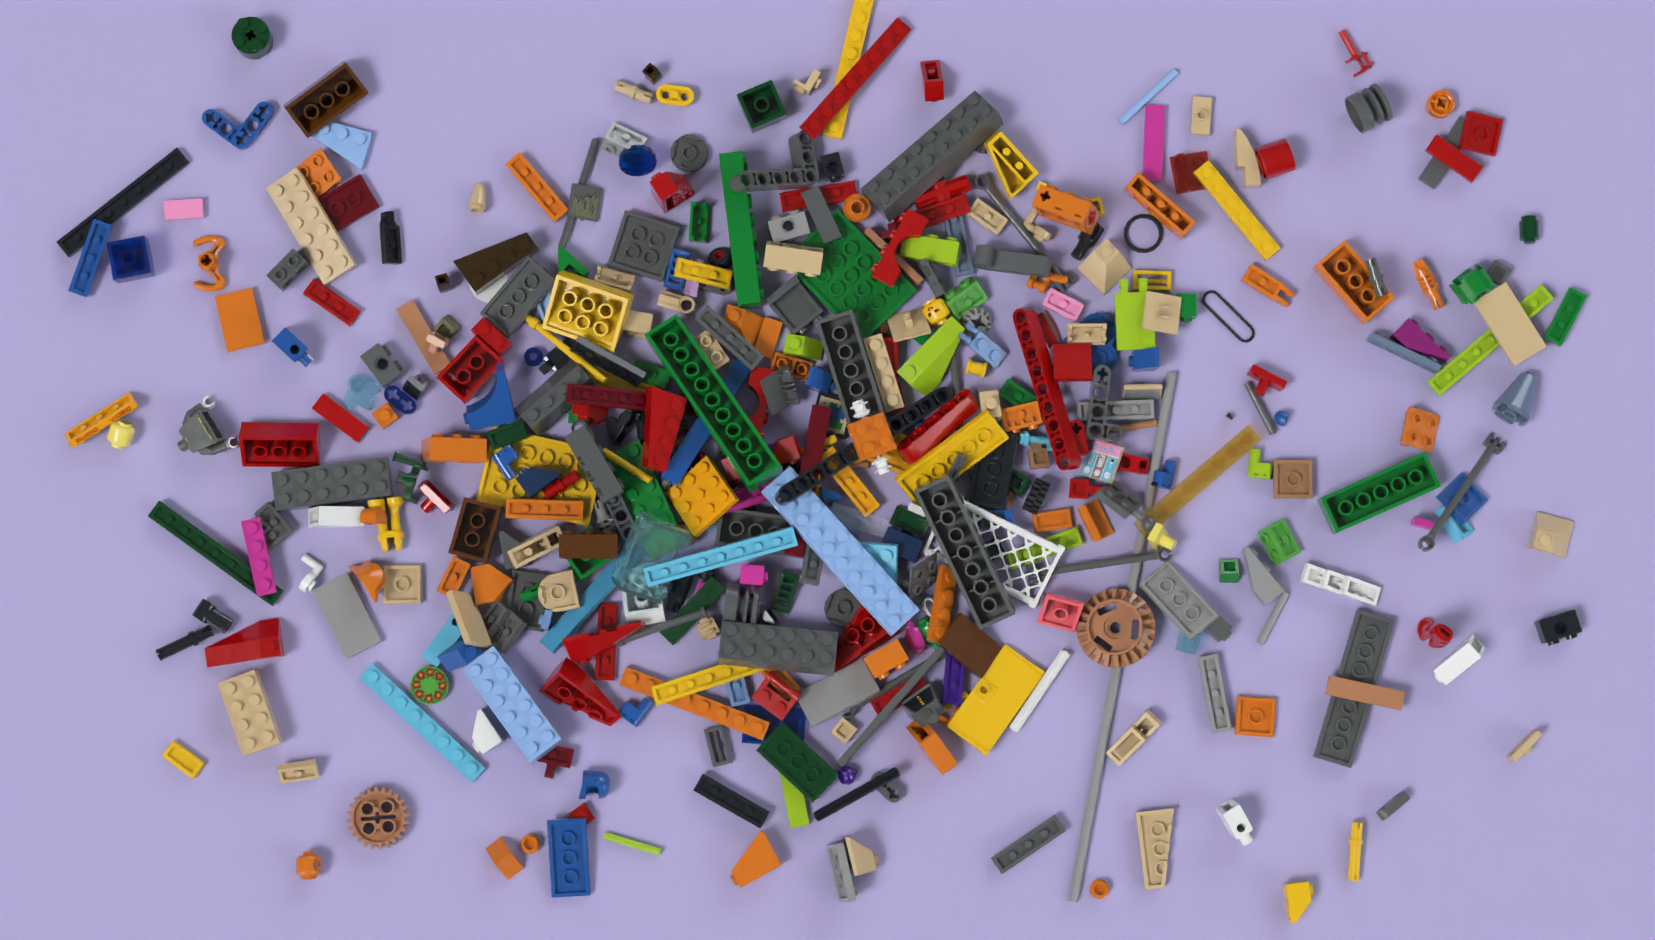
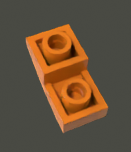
(798, 366)

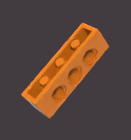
(1159, 206)

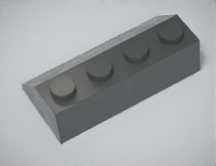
(548, 400)

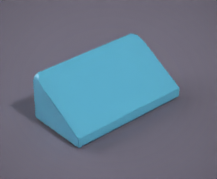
(1454, 528)

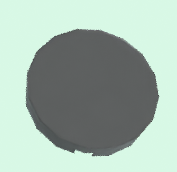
(689, 153)
(841, 607)

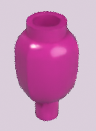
(914, 638)

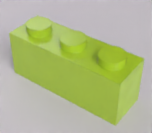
(933, 249)

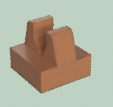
(437, 341)

